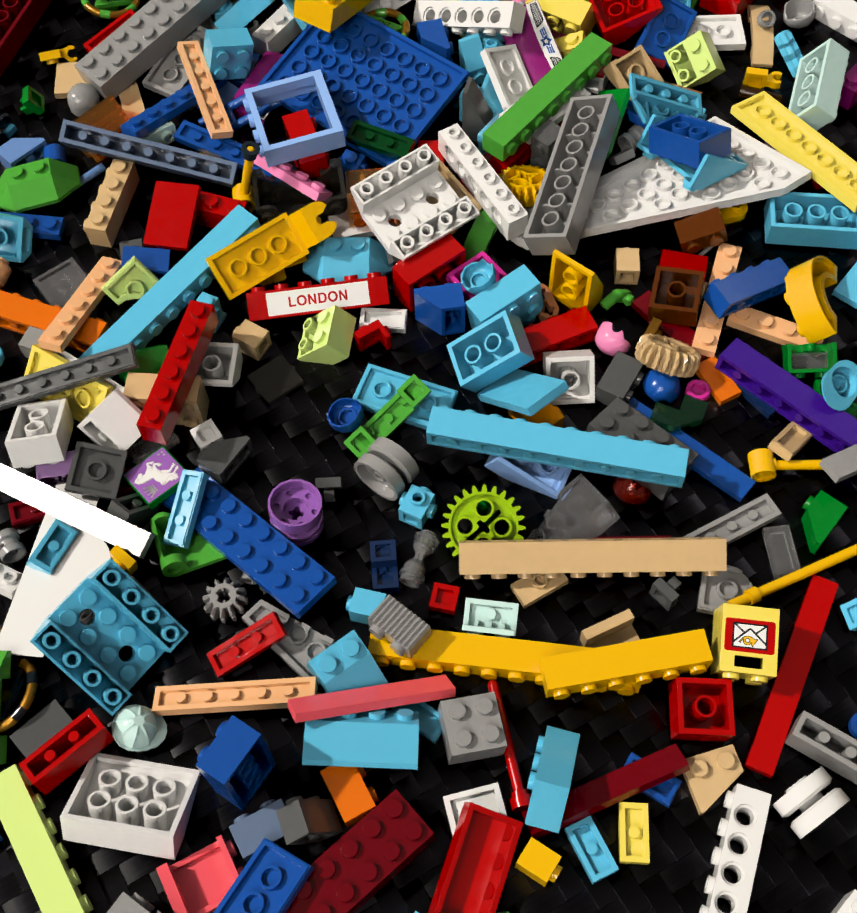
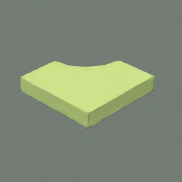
(130, 282)

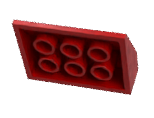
(623, 18)

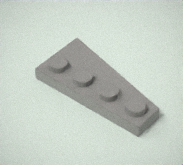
(301, 643)

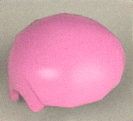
(610, 341)

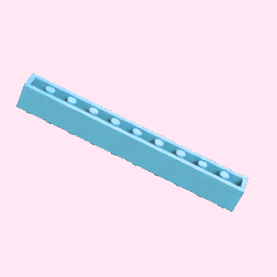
(175, 288)
(558, 446)

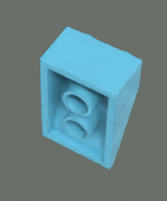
(346, 666)

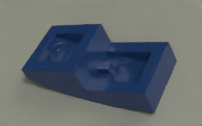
(384, 566)

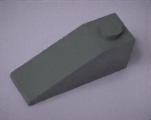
(475, 110)

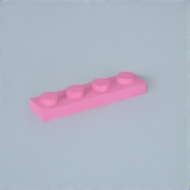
(296, 179)

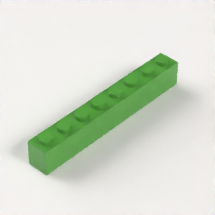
(546, 97)

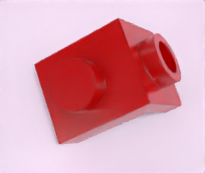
(371, 334)

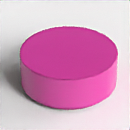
(698, 389)

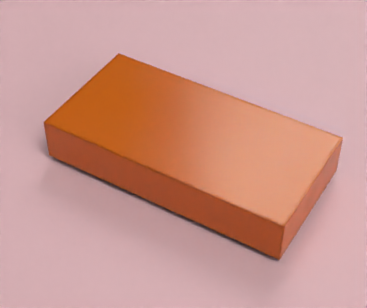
(721, 386)

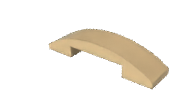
(762, 38)

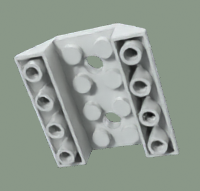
(401, 194)

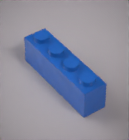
(747, 287)

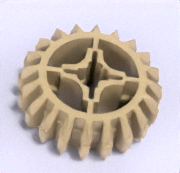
(667, 355)

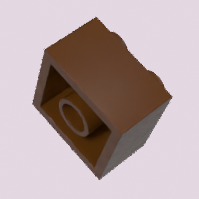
(676, 296)

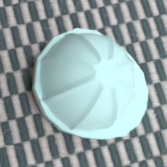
(138, 729)

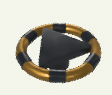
(13, 700)

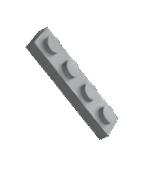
(741, 520)

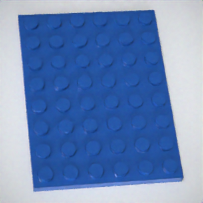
(371, 78)

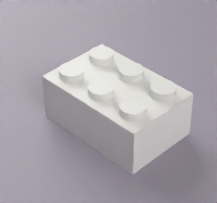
(40, 433)

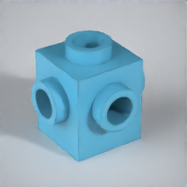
(417, 506)

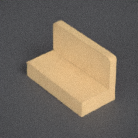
(610, 631)

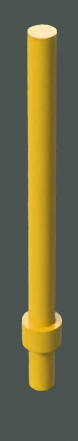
(754, 594)

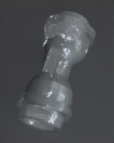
(414, 569)

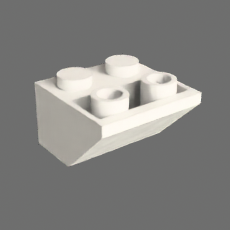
(113, 422)

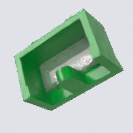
(809, 359)

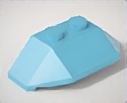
(660, 98)
(346, 257)

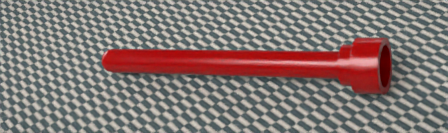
(520, 796)

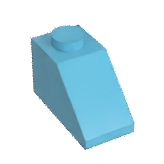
(470, 57)

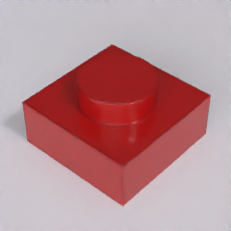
(444, 598)

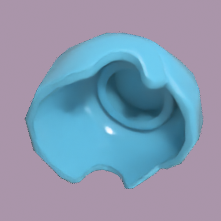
(478, 276)

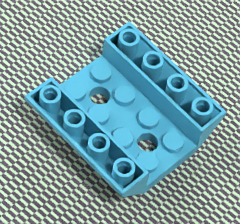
(121, 618)

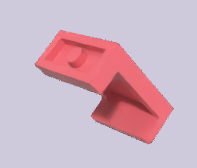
(201, 879)

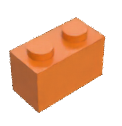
(349, 792)

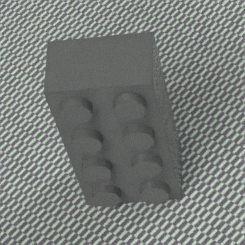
(624, 420)

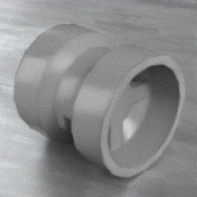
(631, 138)
(10, 548)

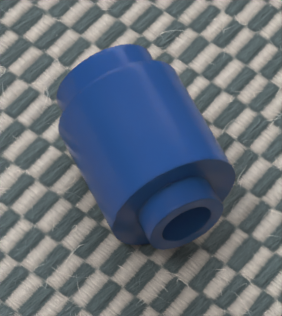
(55, 152)

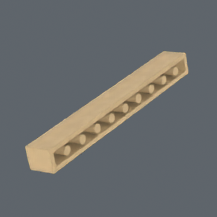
(592, 556)

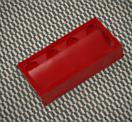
(476, 862)

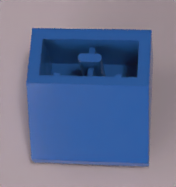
(435, 38)
(441, 308)

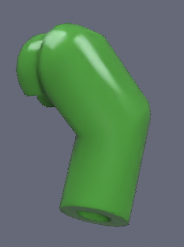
(617, 296)

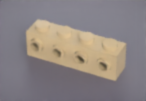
(111, 203)

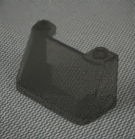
(276, 198)

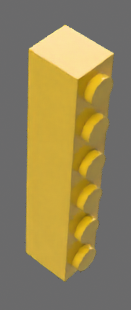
(625, 663)

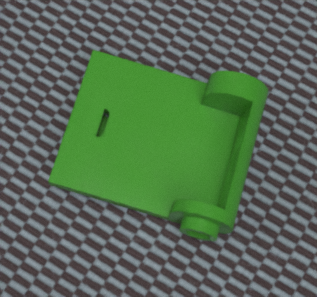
(178, 560)

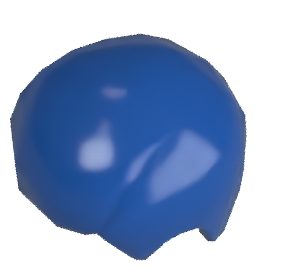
(661, 386)
(345, 415)

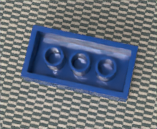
(236, 762)

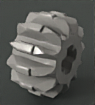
(224, 591)

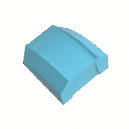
(15, 238)

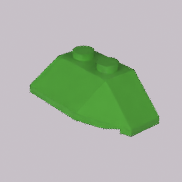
(37, 184)

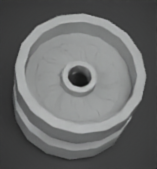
(386, 468)

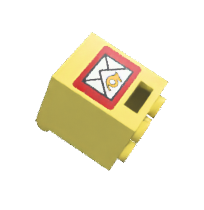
(745, 633)

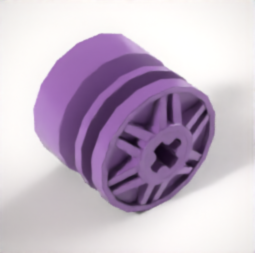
(296, 500)

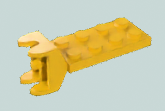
(269, 249)

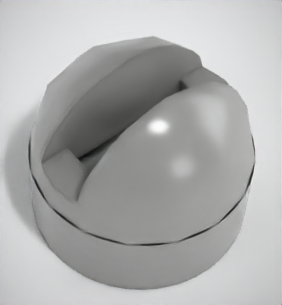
(767, 13)

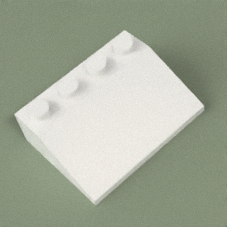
(131, 806)

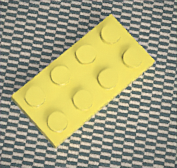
(80, 399)

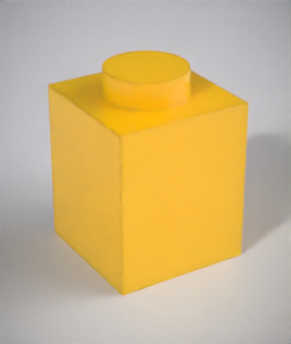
(539, 862)

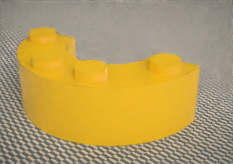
(808, 298)

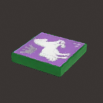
(155, 477)

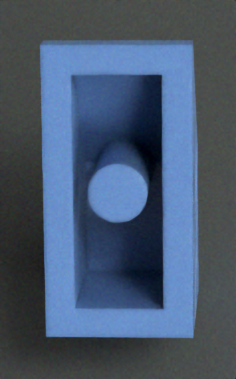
(21, 151)

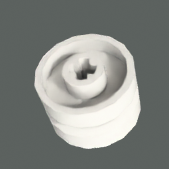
(808, 798)

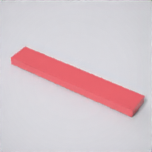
(370, 698)

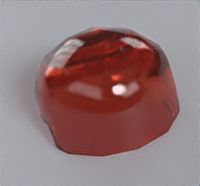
(630, 491)

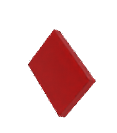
(172, 216)

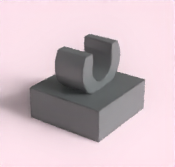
(329, 486)
(665, 592)

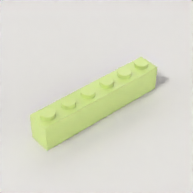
(37, 848)

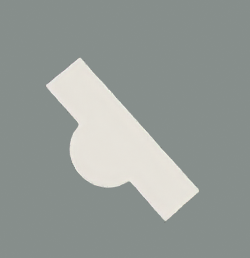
(41, 593)

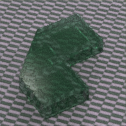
(671, 419)

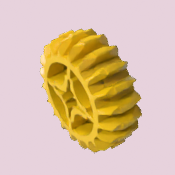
(523, 182)

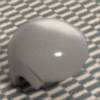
(799, 13)
(82, 98)

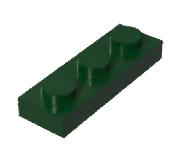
(379, 140)

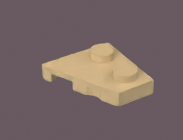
(711, 775)

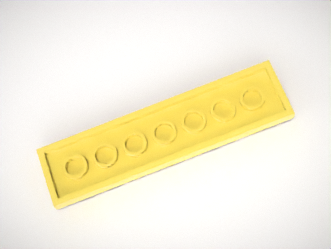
(802, 144)

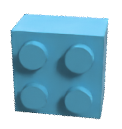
(228, 53)

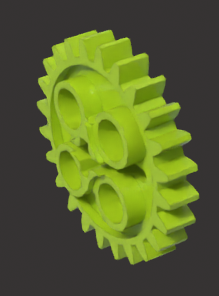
(467, 509)

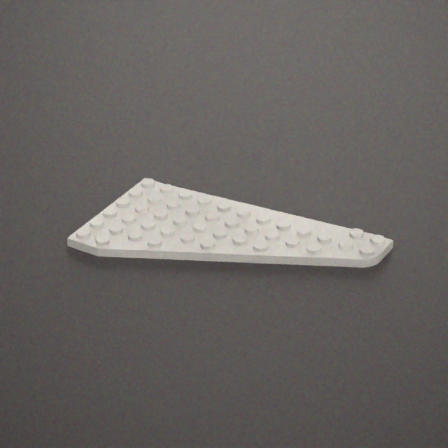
(653, 191)

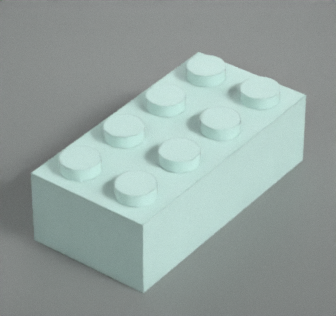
(819, 84)

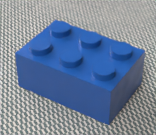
(688, 139)

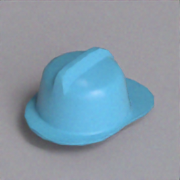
(840, 385)

